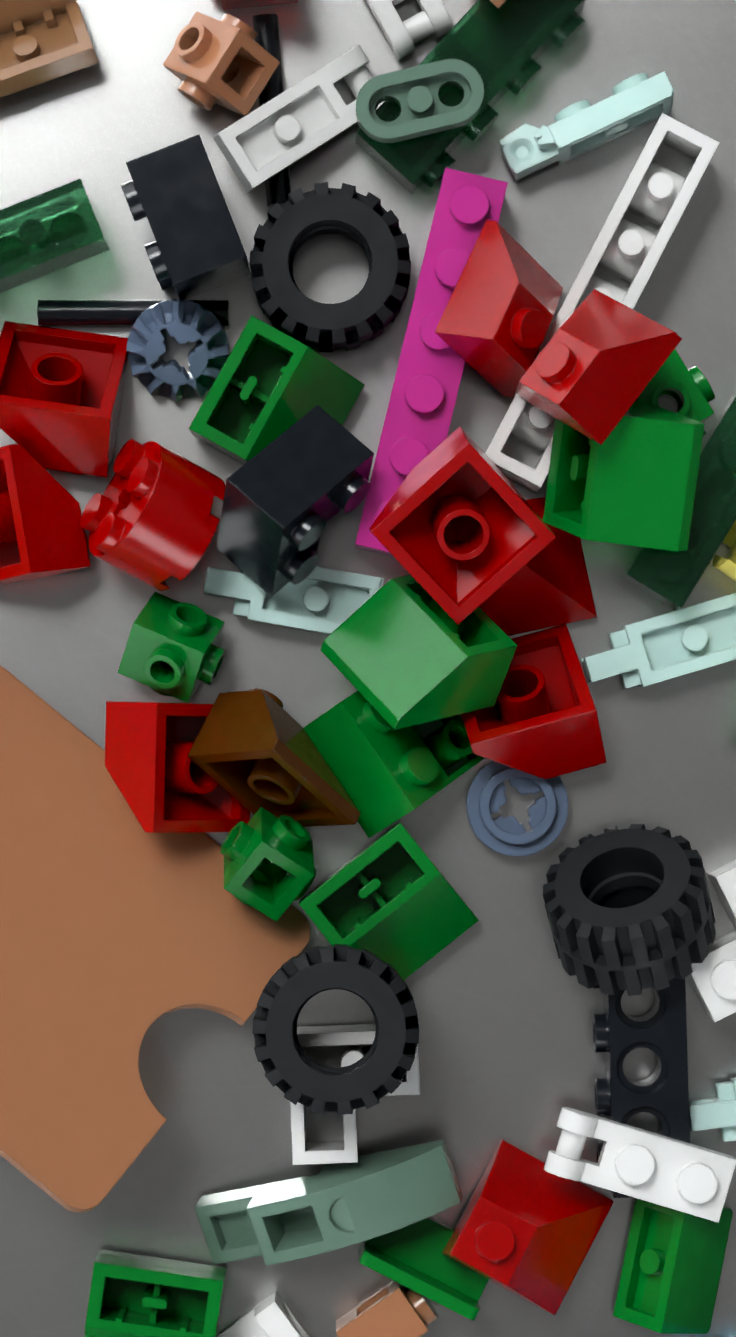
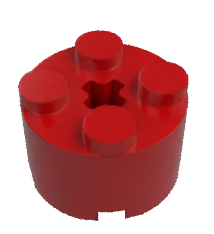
(153, 514)

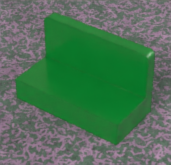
(416, 1261)
(671, 1269)

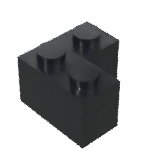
(189, 219)
(287, 495)

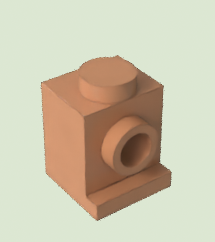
(388, 1313)

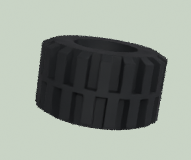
(320, 213)
(629, 909)
(342, 1087)

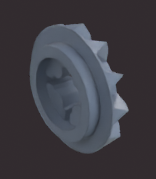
(186, 323)
(505, 834)

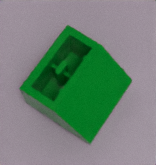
(267, 389)
(630, 487)
(416, 658)
(388, 768)
(390, 903)
(153, 1297)

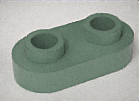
(417, 96)

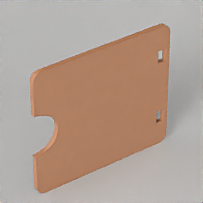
(96, 947)

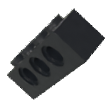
(664, 1091)

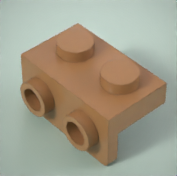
(41, 42)

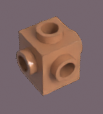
(220, 63)

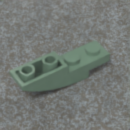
(330, 1208)

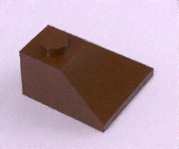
(269, 761)

